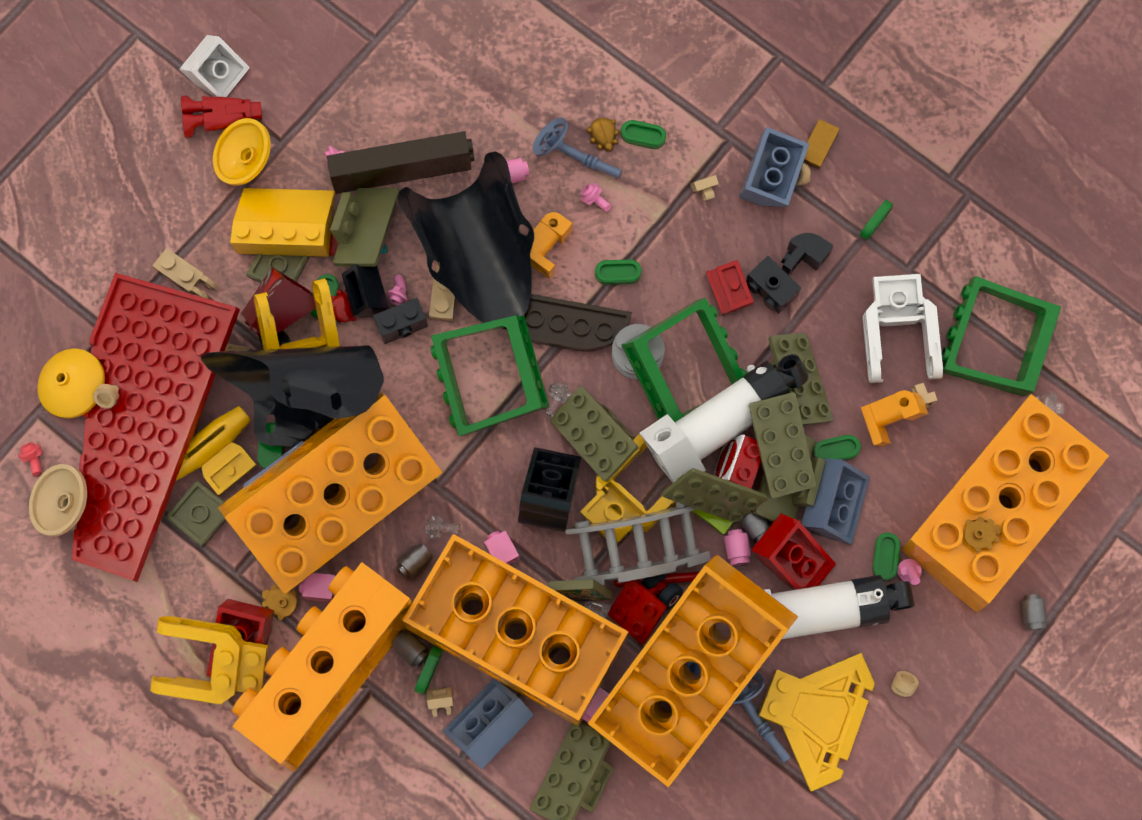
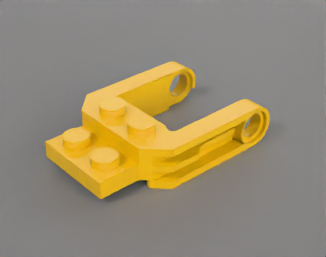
(325, 315)
(616, 503)
(234, 668)

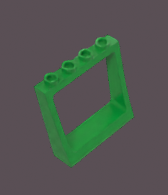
(1036, 349)
(526, 365)
(648, 371)

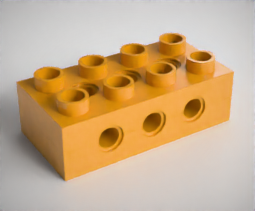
(299, 484)
(1036, 497)
(508, 599)
(660, 672)
(298, 677)

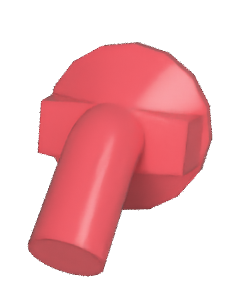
(30, 453)

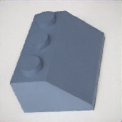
(774, 169)
(837, 502)
(488, 723)

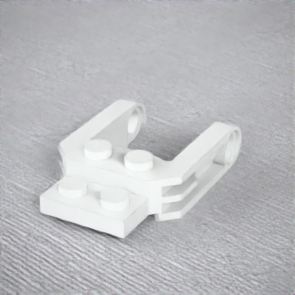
(901, 302)

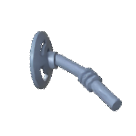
(555, 142)
(762, 726)

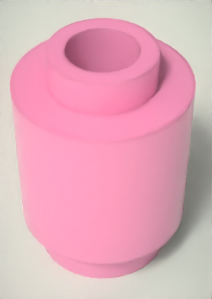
(518, 170)
(737, 547)

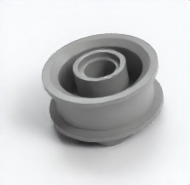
(619, 357)

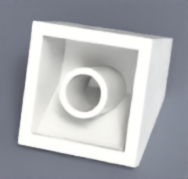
(214, 67)

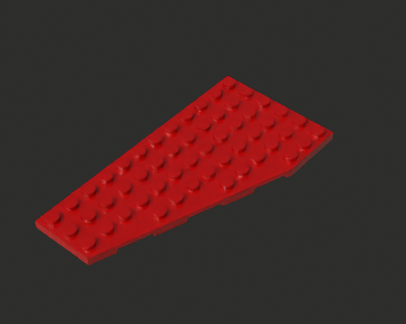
(134, 451)

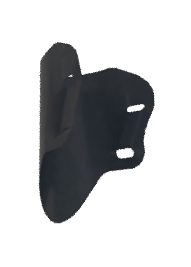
(477, 242)
(301, 386)

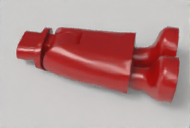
(217, 112)

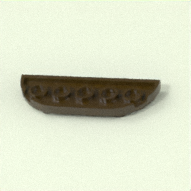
(573, 323)

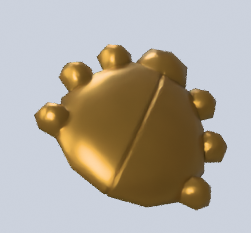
(603, 133)
(981, 533)
(281, 603)

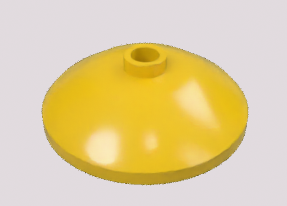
(241, 151)
(75, 394)

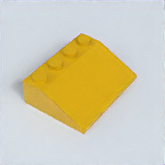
(283, 222)

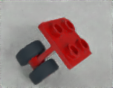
(642, 605)

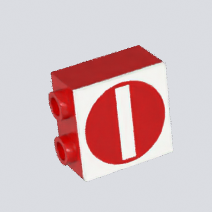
(739, 461)

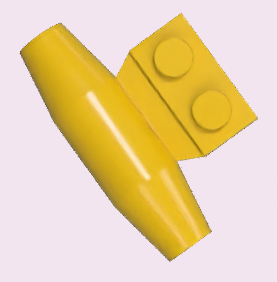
(214, 451)

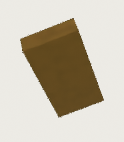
(820, 143)

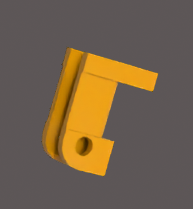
(550, 229)
(892, 410)

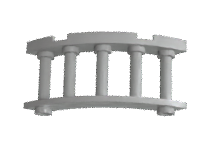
(644, 567)

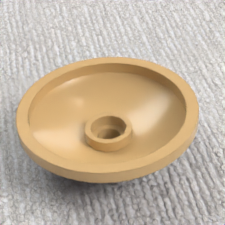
(58, 500)

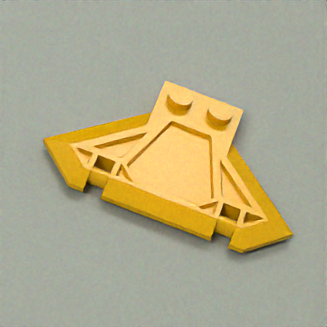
(819, 715)

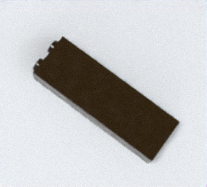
(400, 162)

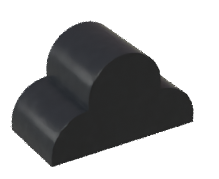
(549, 489)

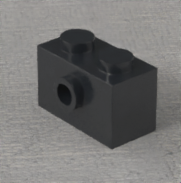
(772, 285)
(365, 291)
(400, 321)

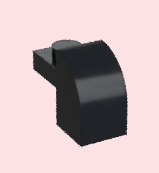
(806, 247)

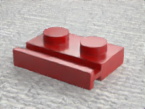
(730, 287)

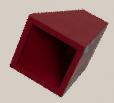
(286, 301)

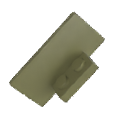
(363, 225)
(810, 396)
(595, 433)
(782, 445)
(714, 495)
(789, 503)
(575, 775)

